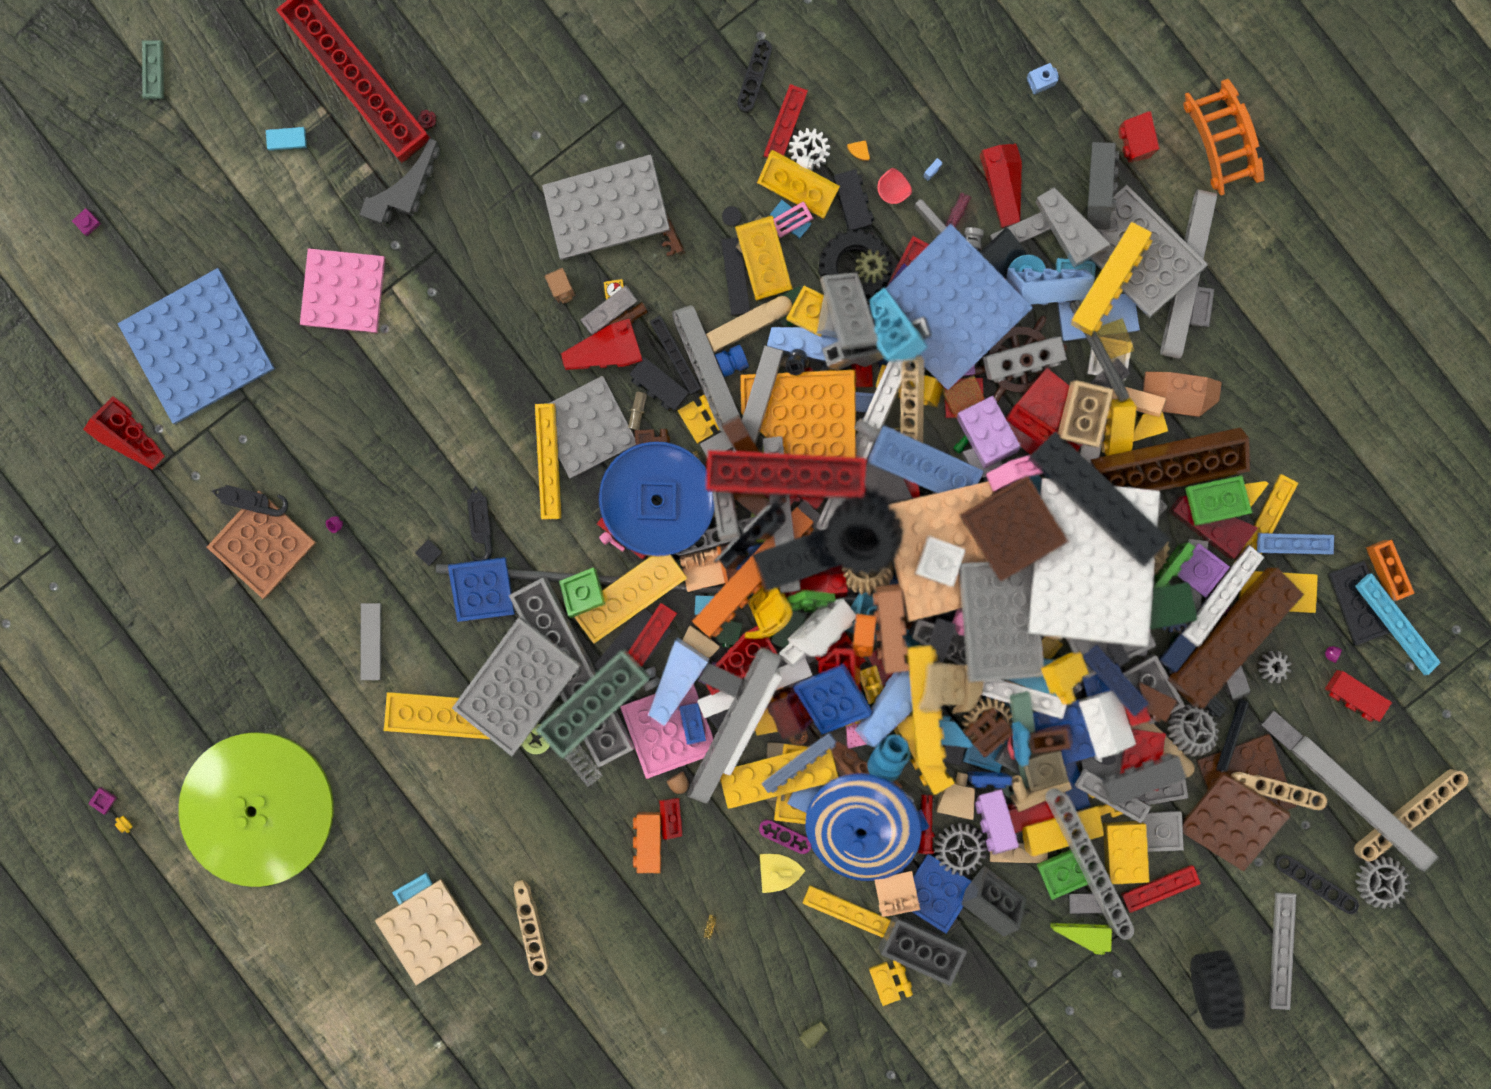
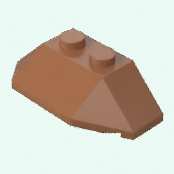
(1183, 392)

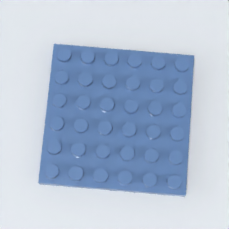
(963, 303)
(196, 346)

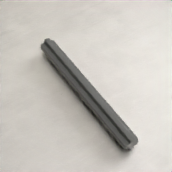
(1104, 360)

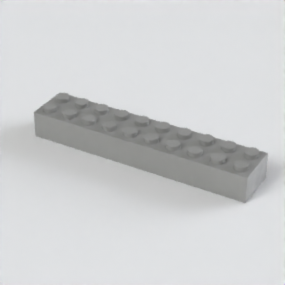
(543, 611)

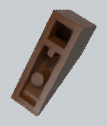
(739, 435)

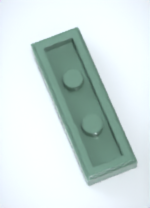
(152, 70)

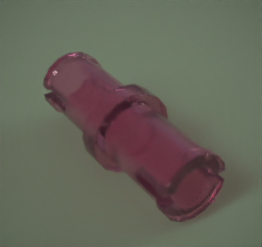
(957, 211)

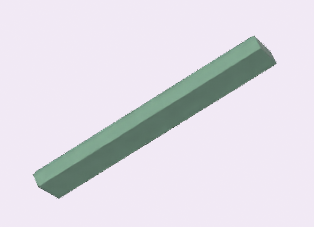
(1022, 711)

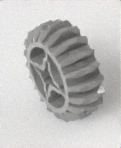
(1188, 732)
(969, 849)
(1368, 889)

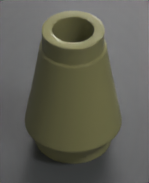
(813, 1035)

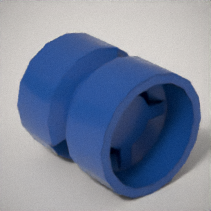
(732, 360)

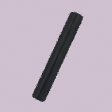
(1232, 736)

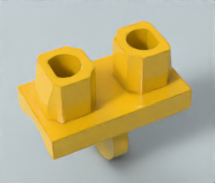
(871, 683)

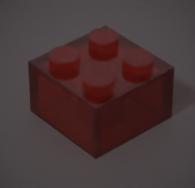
(789, 713)

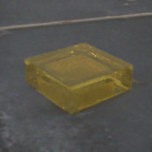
(709, 927)

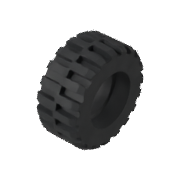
(860, 242)
(871, 514)
(1217, 990)

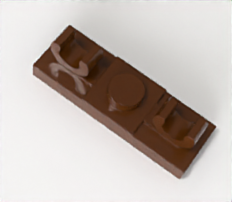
(676, 245)

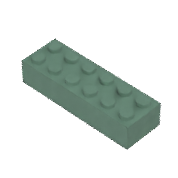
(593, 703)

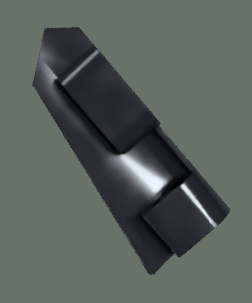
(737, 550)

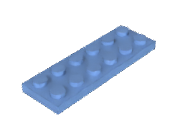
(921, 463)

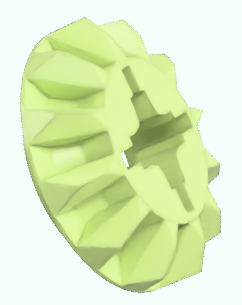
(535, 748)

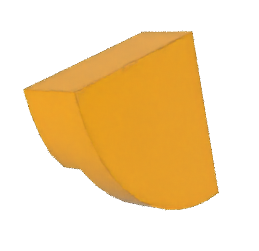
(859, 150)

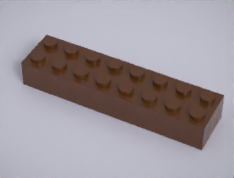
(1178, 462)
(1235, 637)

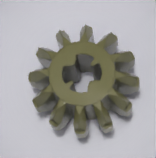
(865, 268)

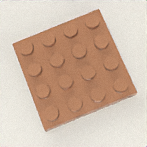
(261, 548)

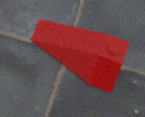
(1003, 173)
(609, 346)
(741, 656)

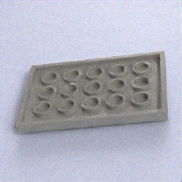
(606, 207)
(1164, 266)
(998, 624)
(516, 686)

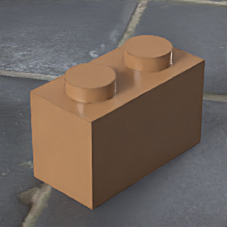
(560, 286)

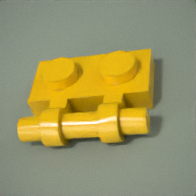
(695, 421)
(885, 984)

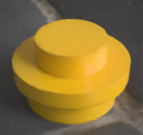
(123, 824)

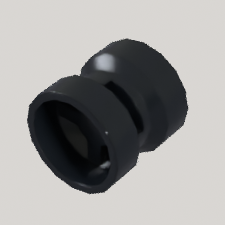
(796, 362)

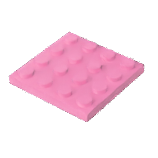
(342, 290)
(661, 746)

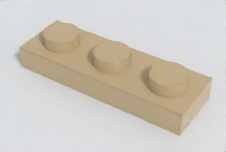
(1017, 855)

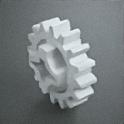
(816, 151)

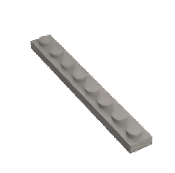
(785, 532)

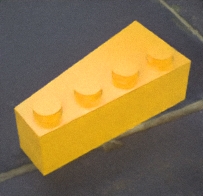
(934, 775)

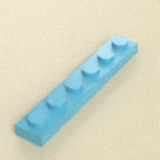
(1397, 624)

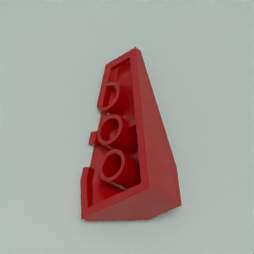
(119, 430)
(827, 581)

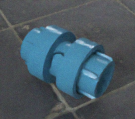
(889, 758)

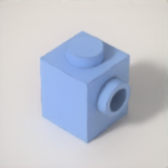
(1042, 78)

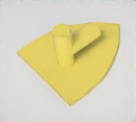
(778, 872)

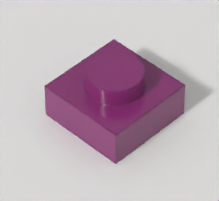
(86, 222)
(102, 800)

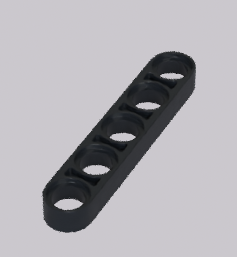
(1325, 886)

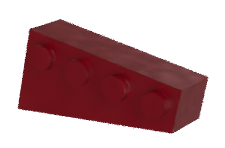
(1225, 535)

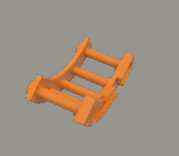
(1244, 128)

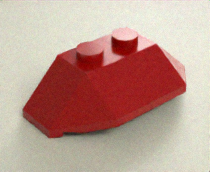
(839, 657)

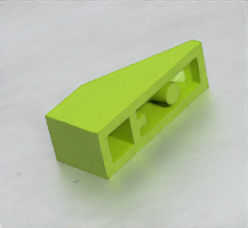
(1091, 936)

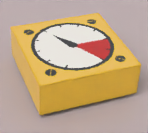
(612, 287)

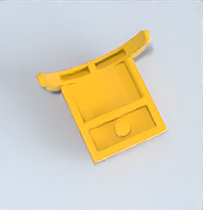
(770, 612)

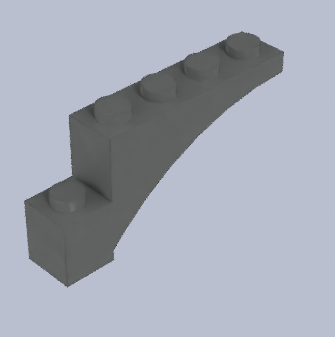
(404, 194)
(840, 358)

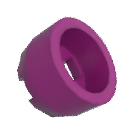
(334, 524)
(1332, 653)

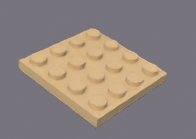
(428, 931)

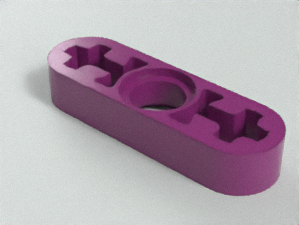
(774, 825)

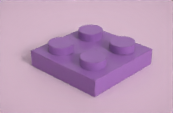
(1202, 570)

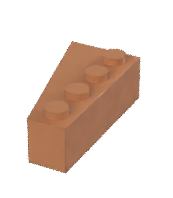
(891, 628)

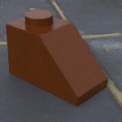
(1159, 705)
(1051, 739)

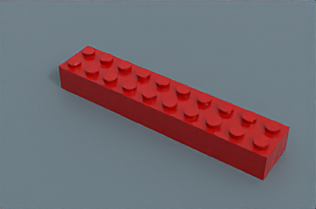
(355, 76)

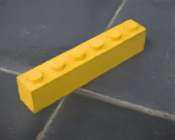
(1110, 280)
(925, 724)

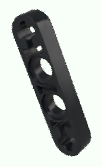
(751, 75)

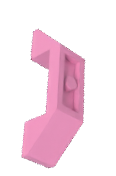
(1011, 472)

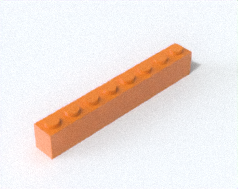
(743, 584)

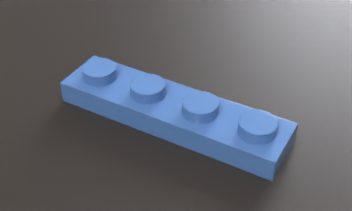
(1295, 543)

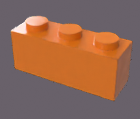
(1390, 569)
(647, 842)

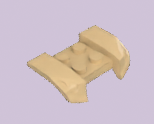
(950, 686)

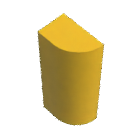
(1047, 835)

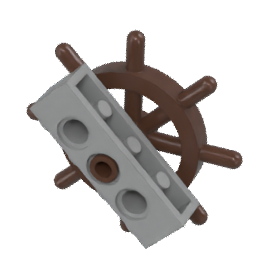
(1021, 358)

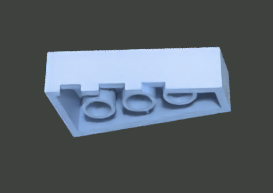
(1051, 285)
(798, 338)
(678, 677)
(888, 709)

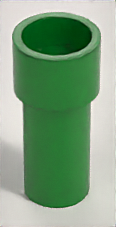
(959, 447)

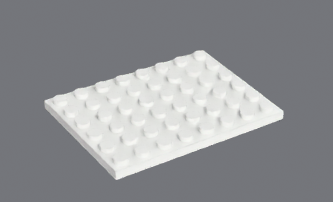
(1092, 583)

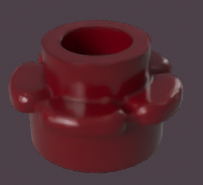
(426, 114)

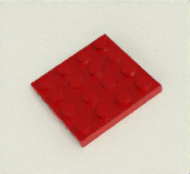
(1045, 401)

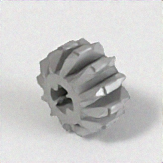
(1279, 661)

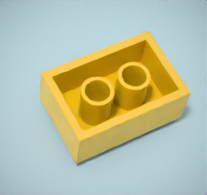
(1126, 852)

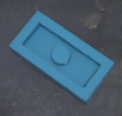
(1020, 743)

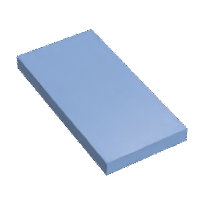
(1122, 308)

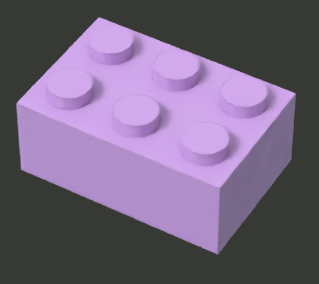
(988, 432)
(996, 822)

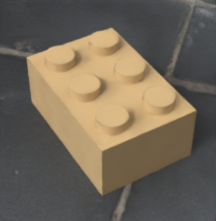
(1085, 413)

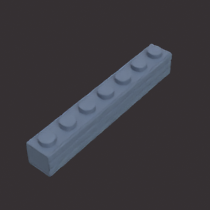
(799, 763)

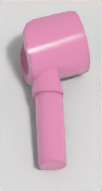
(606, 538)

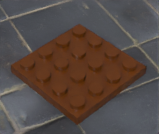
(1013, 528)
(1250, 757)
(1234, 821)

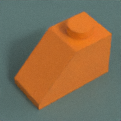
(864, 635)

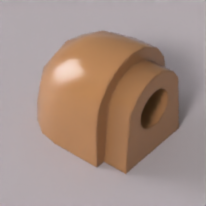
(679, 783)

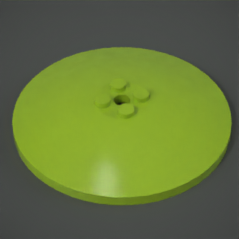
(290, 803)

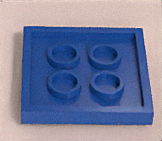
(481, 589)
(832, 699)
(1073, 715)
(939, 893)

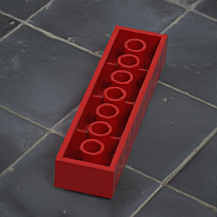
(785, 474)

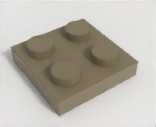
(1045, 770)

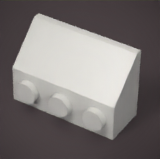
(823, 628)
(1107, 724)

